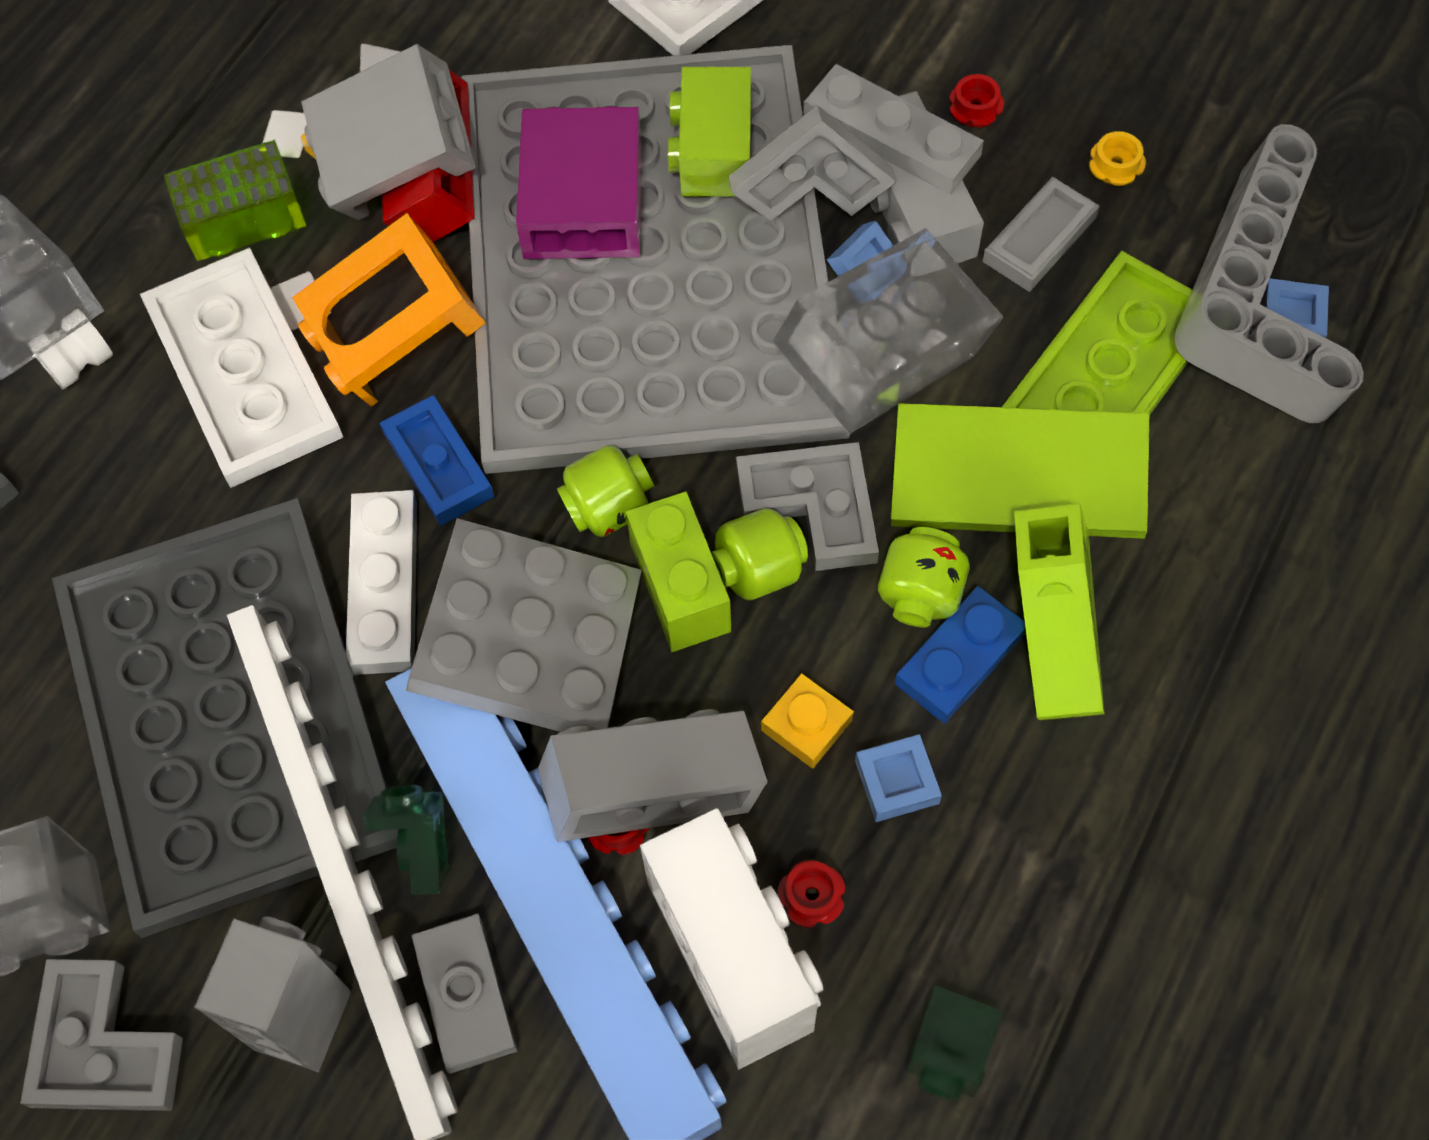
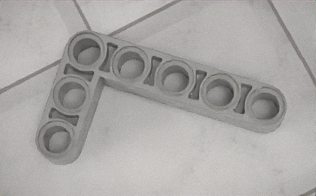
(1223, 320)

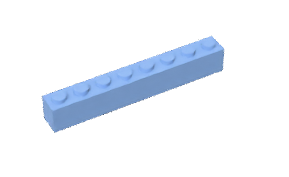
(565, 922)

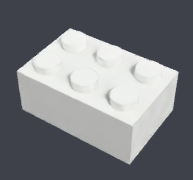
(732, 936)

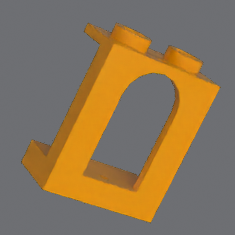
(444, 303)

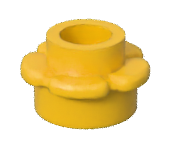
(1118, 148)

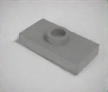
(464, 993)

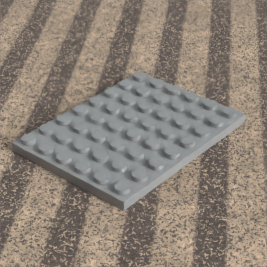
(653, 346)

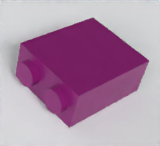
(579, 183)

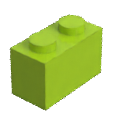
(713, 128)
(679, 571)

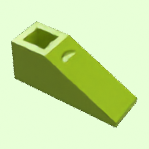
(1059, 611)

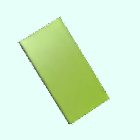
(1114, 347)
(986, 462)

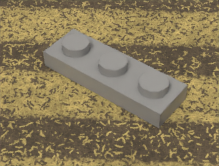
(897, 129)

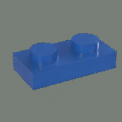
(437, 460)
(961, 654)

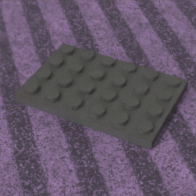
(177, 725)

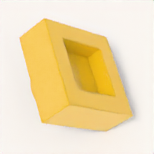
(807, 721)

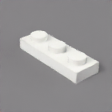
(382, 582)

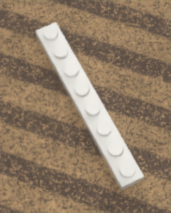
(352, 895)

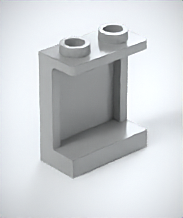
(386, 129)

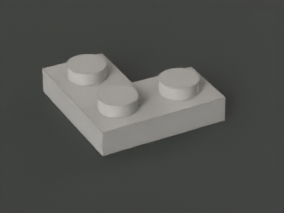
(812, 155)
(824, 486)
(80, 1058)

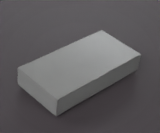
(1040, 234)

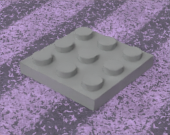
(525, 630)

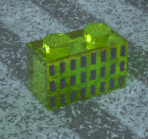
(234, 200)

